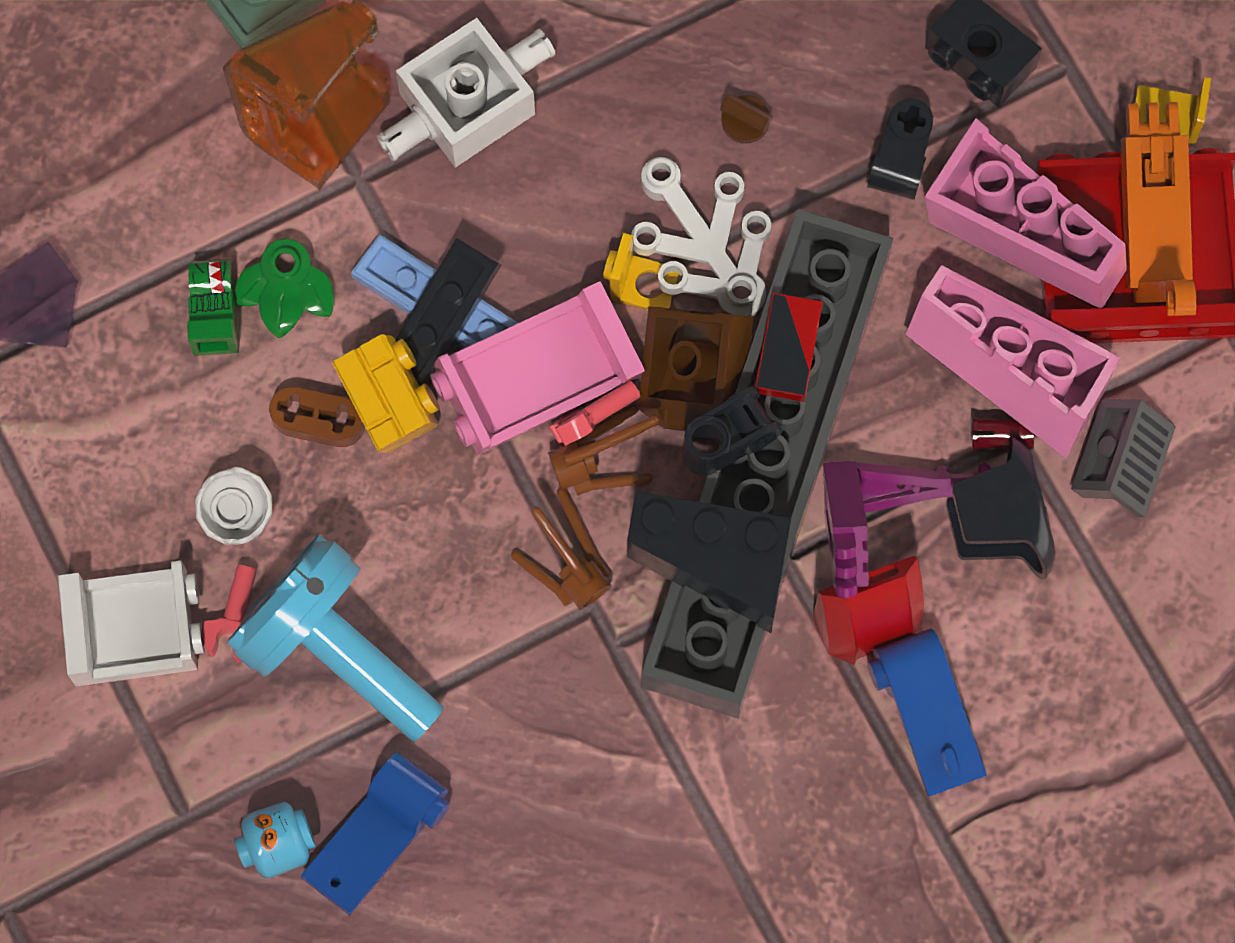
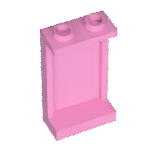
(537, 370)

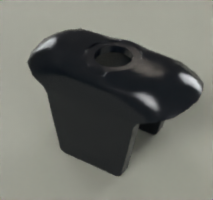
(1003, 514)

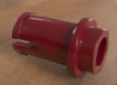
(1003, 432)

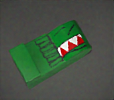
(212, 308)

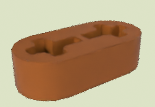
(314, 428)

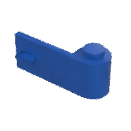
(930, 709)
(377, 833)

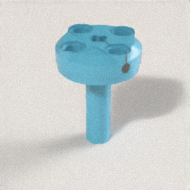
(301, 612)

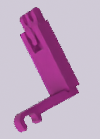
(865, 487)

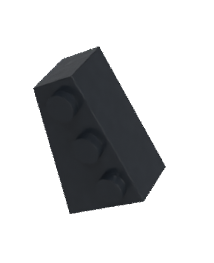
(713, 550)

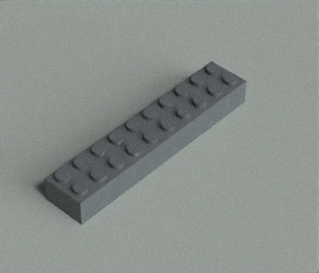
(699, 647)

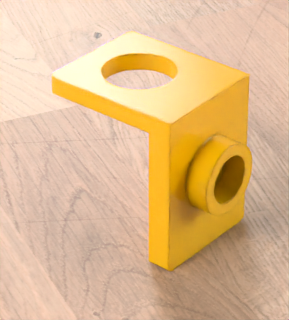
(1191, 107)
(624, 270)

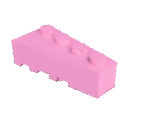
(1023, 219)
(1013, 357)

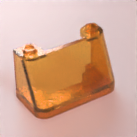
(305, 92)

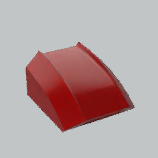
(876, 615)

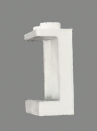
(130, 625)

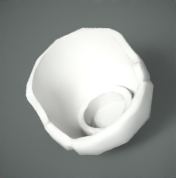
(233, 506)

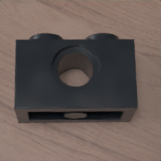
(977, 24)

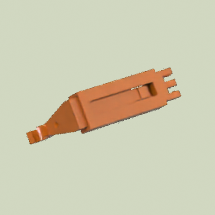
(1160, 212)

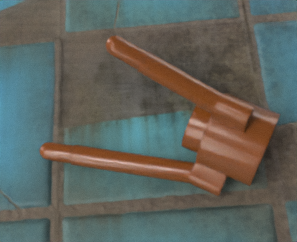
(576, 461)
(582, 580)

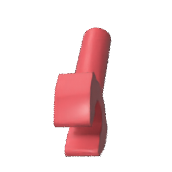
(582, 421)
(234, 610)

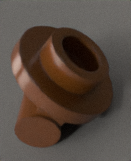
(744, 118)

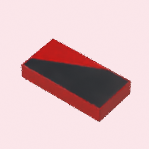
(788, 347)

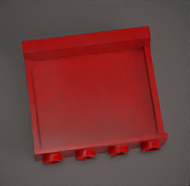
(1098, 190)

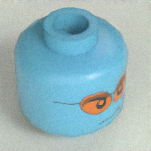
(275, 840)

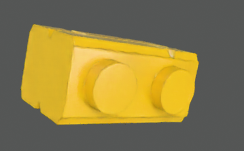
(387, 393)

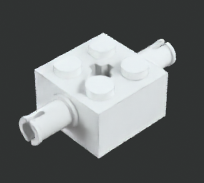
(493, 87)

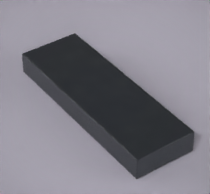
(446, 306)

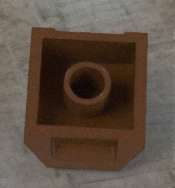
(691, 363)

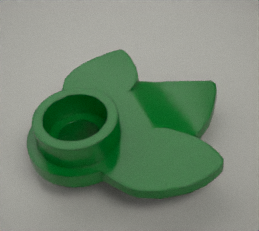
(286, 294)

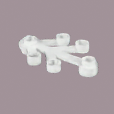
(705, 244)

